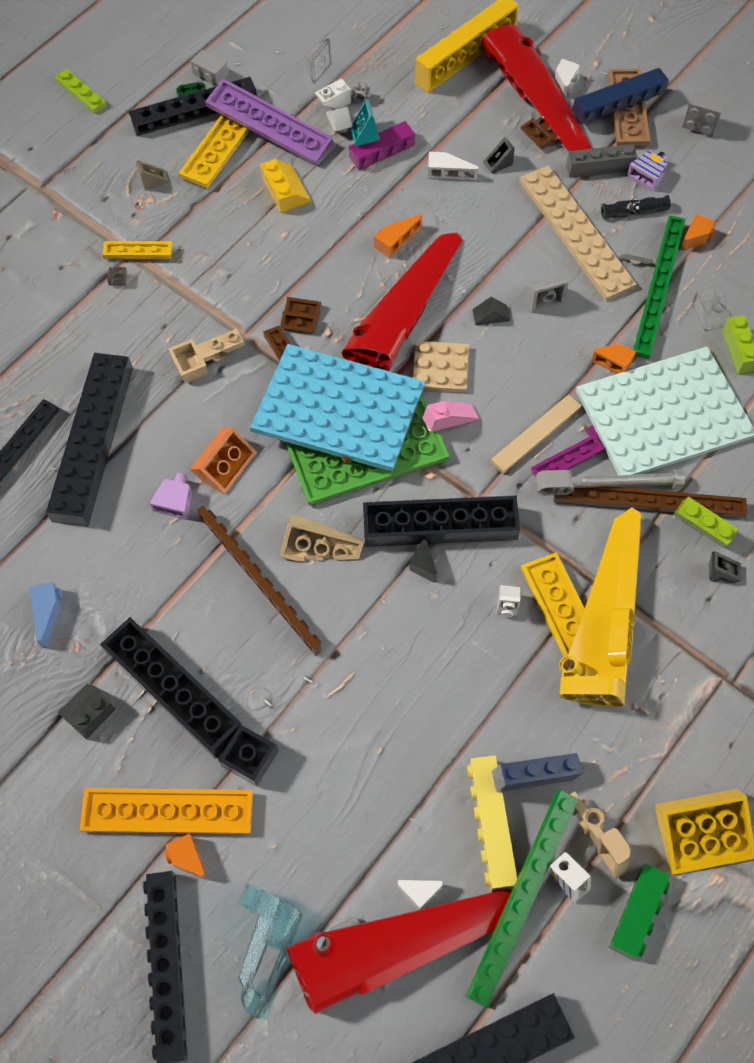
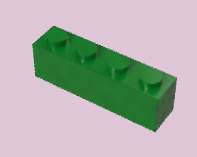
(639, 912)

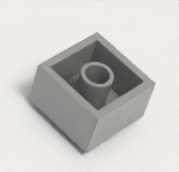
(704, 113)

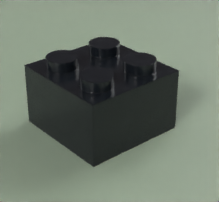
(248, 755)

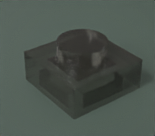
(117, 276)

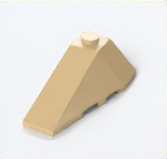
(312, 540)

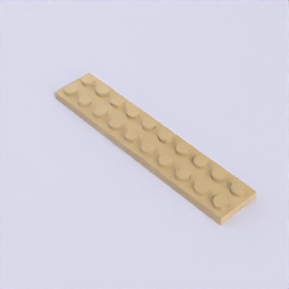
(577, 233)

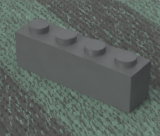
(600, 160)

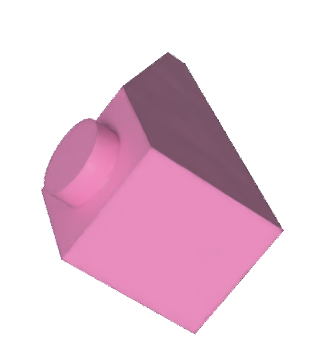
(448, 414)

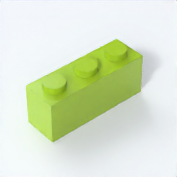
(740, 343)
(705, 522)

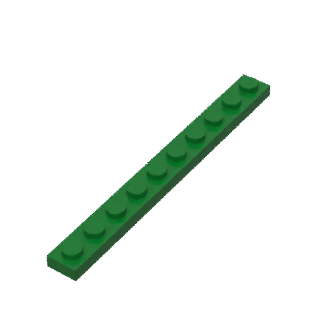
(658, 287)
(521, 899)

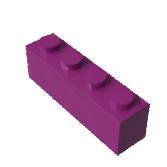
(391, 142)

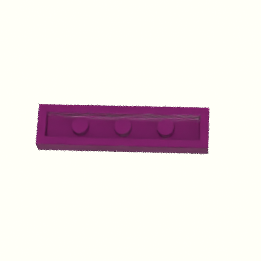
(571, 456)

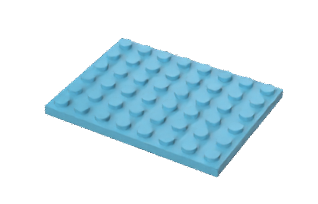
(338, 407)

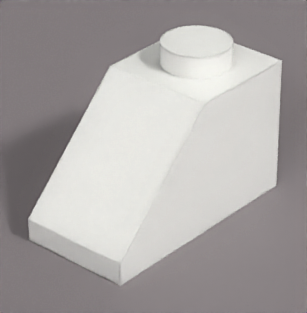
(340, 119)

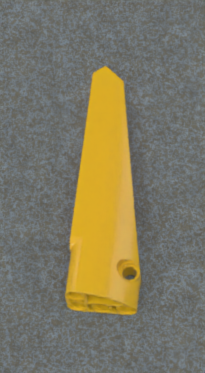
(607, 624)

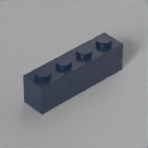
(536, 772)

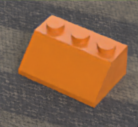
(223, 460)

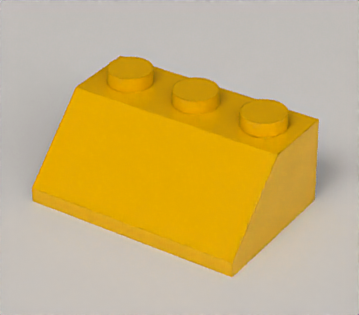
(284, 185)

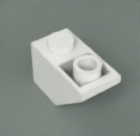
(566, 75)
(335, 95)
(508, 601)

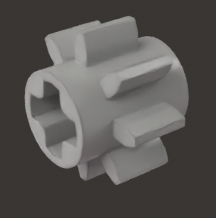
(360, 91)

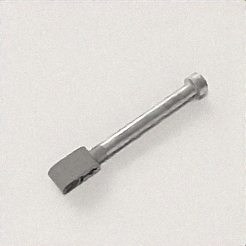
(563, 483)

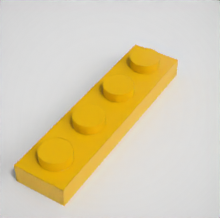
(137, 250)

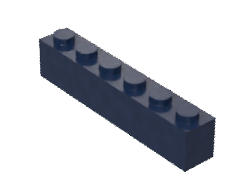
(620, 95)

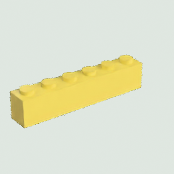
(493, 825)

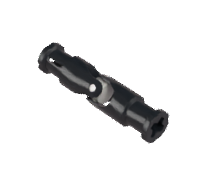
(646, 205)

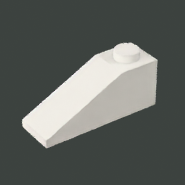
(447, 166)

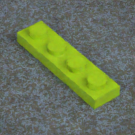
(80, 91)

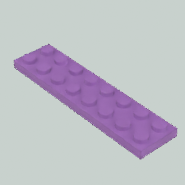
(269, 121)

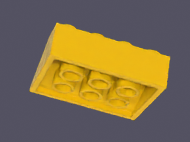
(706, 830)

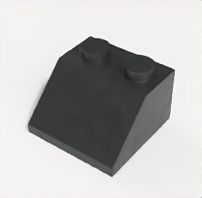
(87, 710)

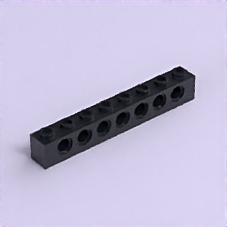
(179, 109)
(177, 1050)

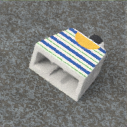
(570, 876)

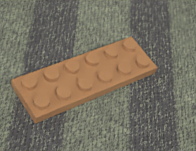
(632, 121)

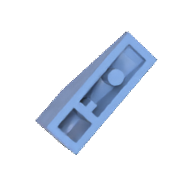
(45, 610)

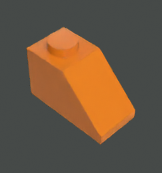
(698, 232)
(614, 357)
(185, 856)

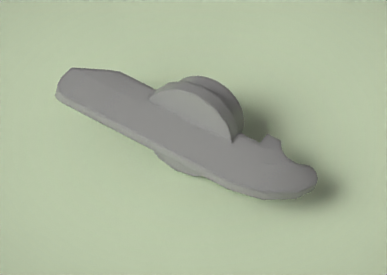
(636, 259)

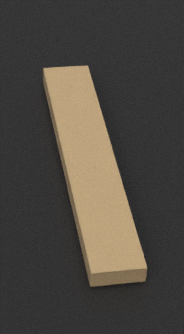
(535, 434)

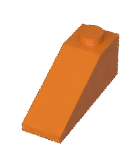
(395, 235)

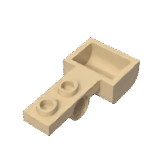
(191, 358)
(610, 845)

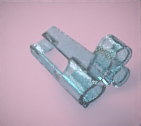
(274, 928)

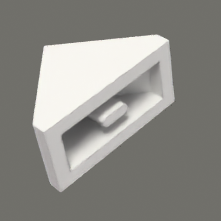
(419, 891)

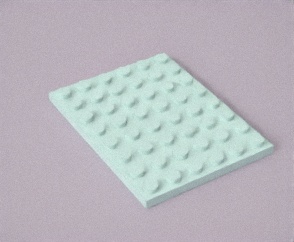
(665, 412)

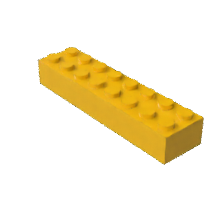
(462, 45)

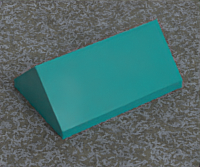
(364, 126)

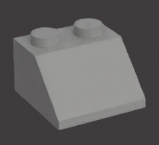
(545, 293)

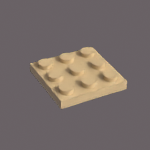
(441, 366)

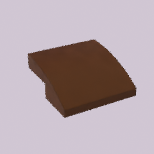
(540, 133)
(301, 315)

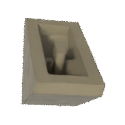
(151, 175)

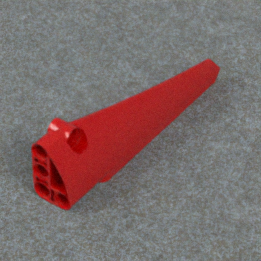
(532, 80)
(397, 313)
(387, 948)

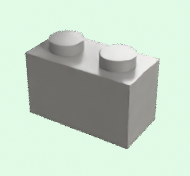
(209, 67)

